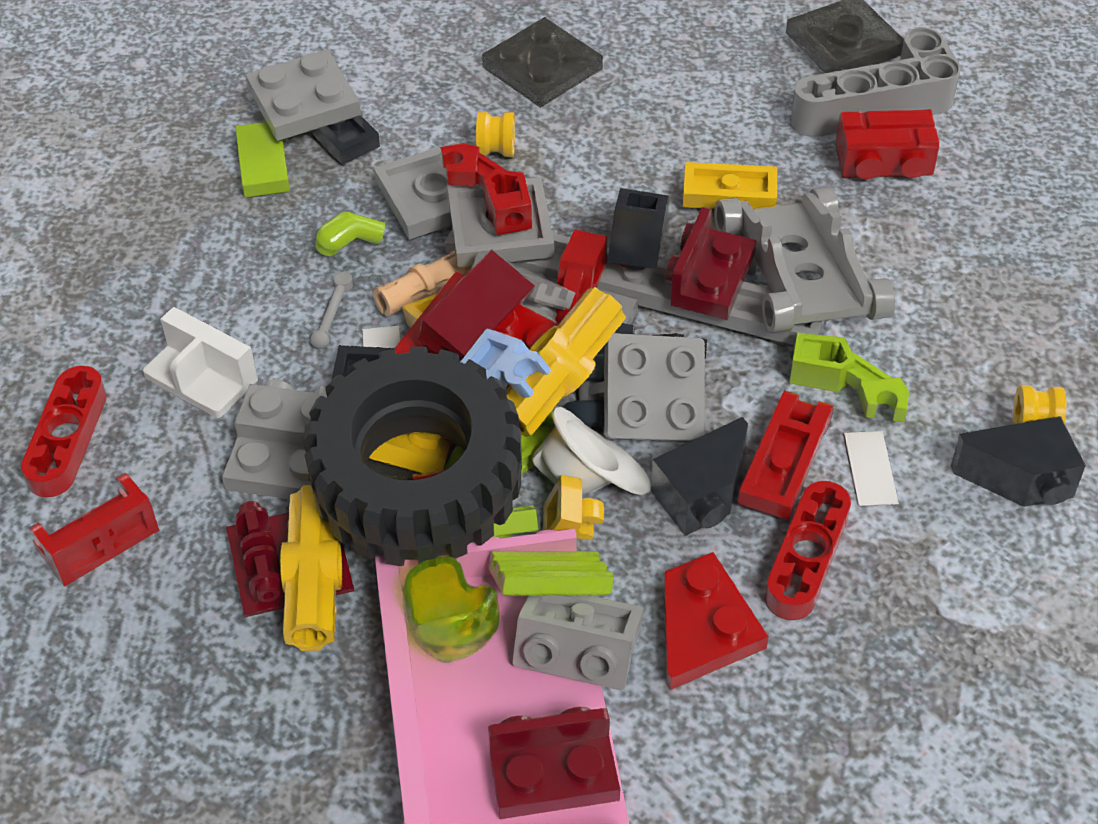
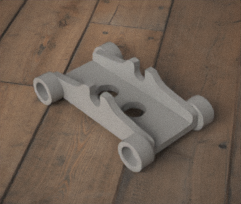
(829, 252)

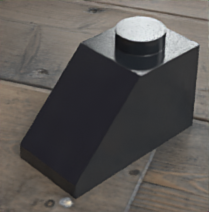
(1022, 461)
(701, 477)

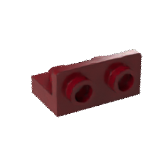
(709, 268)
(553, 762)

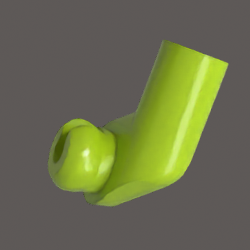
(344, 229)

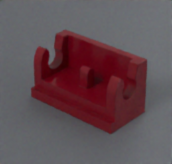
(473, 305)

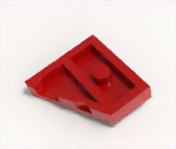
(706, 621)

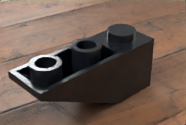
(638, 229)

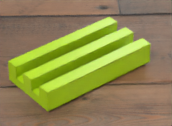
(550, 573)

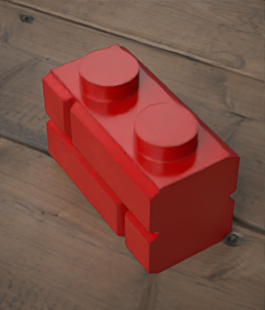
(887, 143)

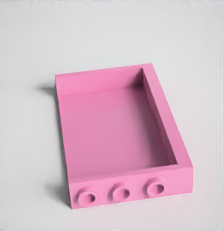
(447, 707)

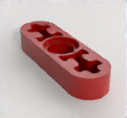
(67, 450)
(811, 569)

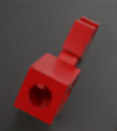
(504, 190)
(581, 265)

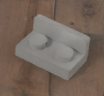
(578, 638)

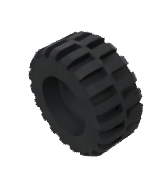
(402, 397)

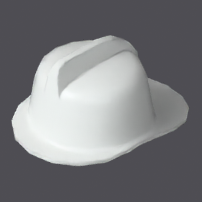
(585, 454)

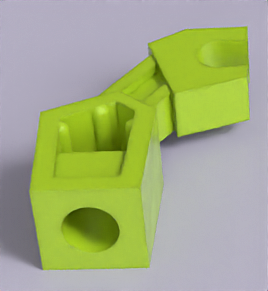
(831, 365)

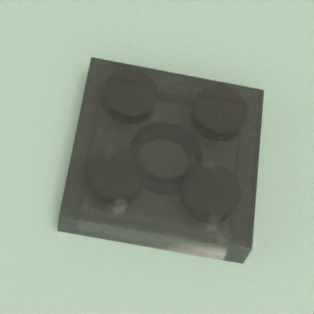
(845, 36)
(542, 62)

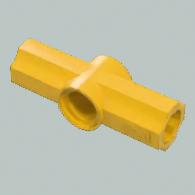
(569, 354)
(309, 575)

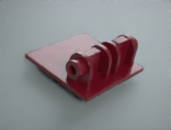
(257, 557)

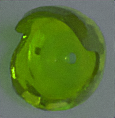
(446, 612)

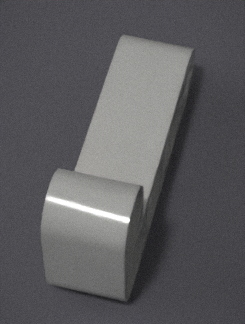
(918, 81)

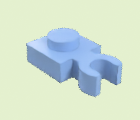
(507, 360)

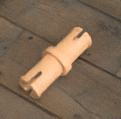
(416, 284)

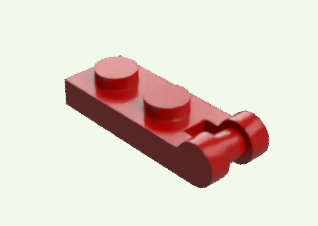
(785, 455)

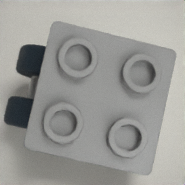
(646, 389)

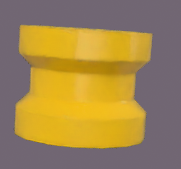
(496, 133)
(1038, 405)

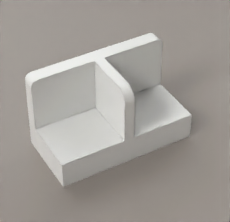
(201, 364)

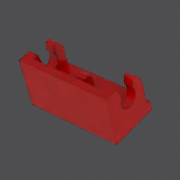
(97, 534)

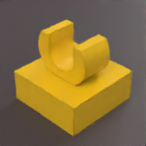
(567, 510)

